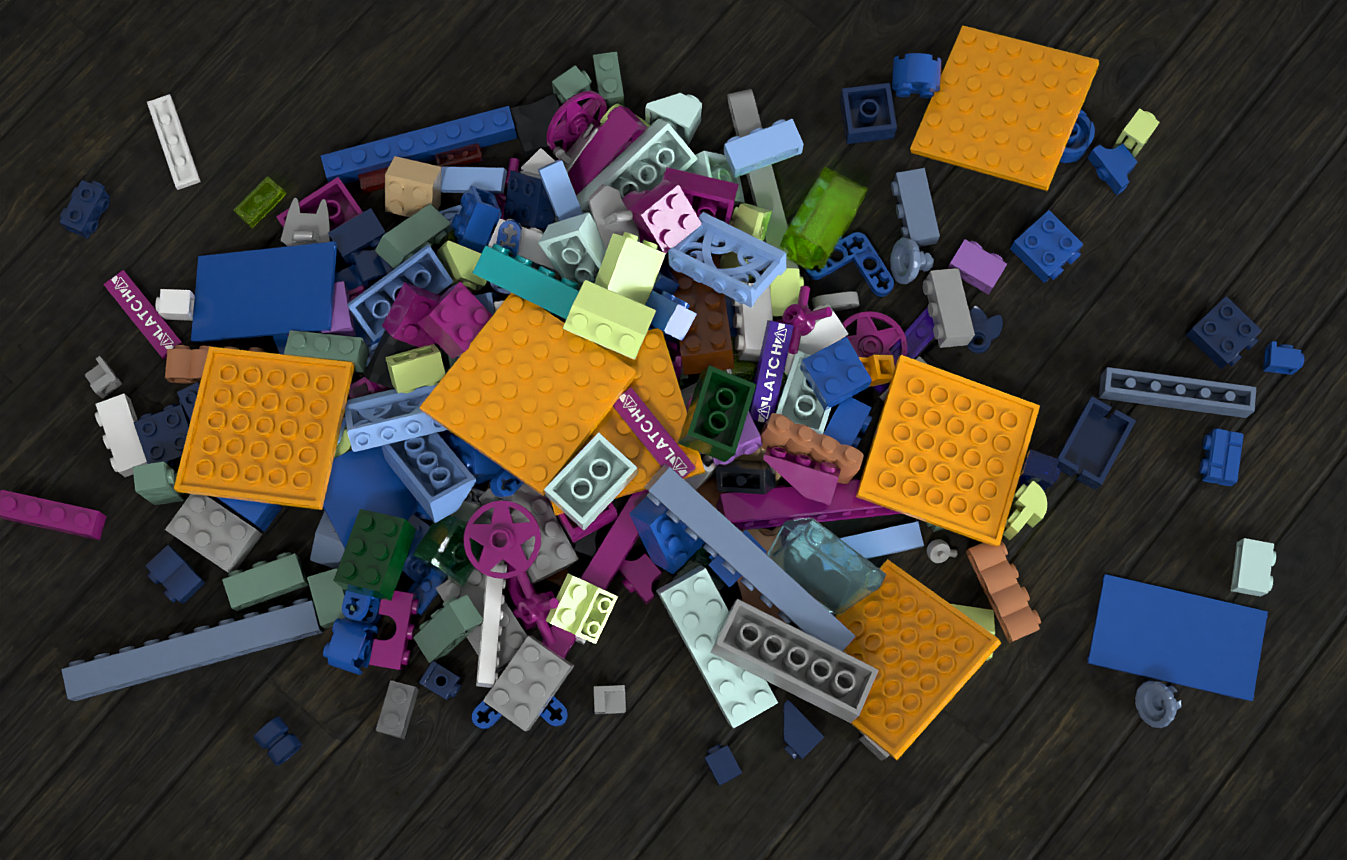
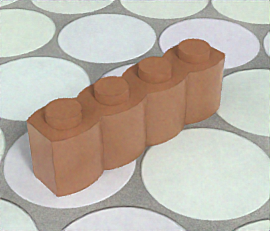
(188, 365)
(803, 440)
(1003, 590)

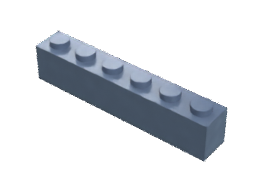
(1177, 392)

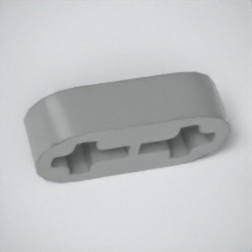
(837, 301)

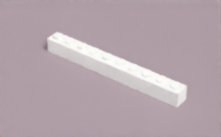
(490, 628)

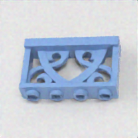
(728, 281)
(368, 414)

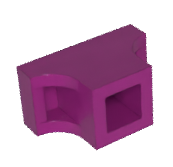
(640, 577)

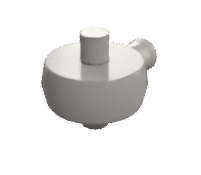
(939, 551)

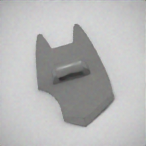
(573, 153)
(611, 214)
(306, 228)

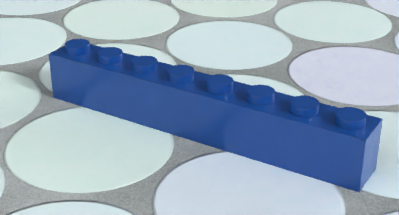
(420, 145)

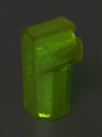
(822, 219)

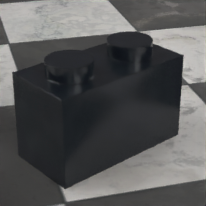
(745, 477)

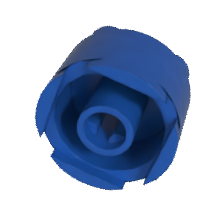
(916, 75)
(1079, 139)
(350, 645)

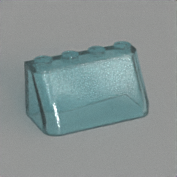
(824, 565)

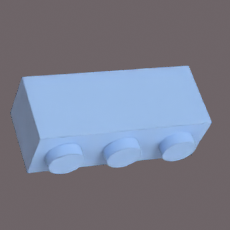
(763, 147)

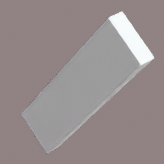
(173, 142)

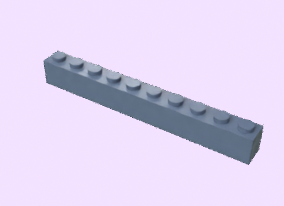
(746, 558)
(191, 650)

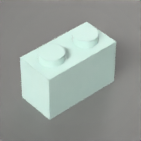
(1253, 567)

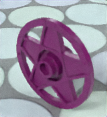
(575, 119)
(873, 342)
(502, 539)

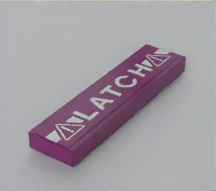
(142, 313)
(652, 433)

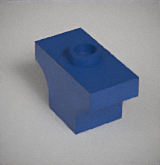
(1113, 166)

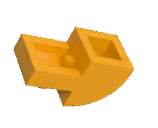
(879, 368)

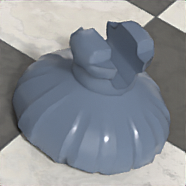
(908, 260)
(1156, 703)

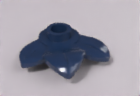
(984, 329)

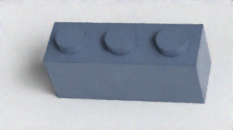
(915, 207)

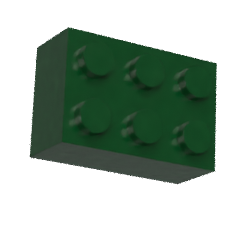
(717, 413)
(375, 554)

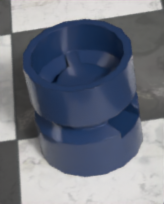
(276, 739)

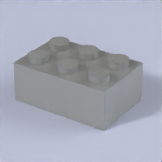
(213, 532)
(528, 683)

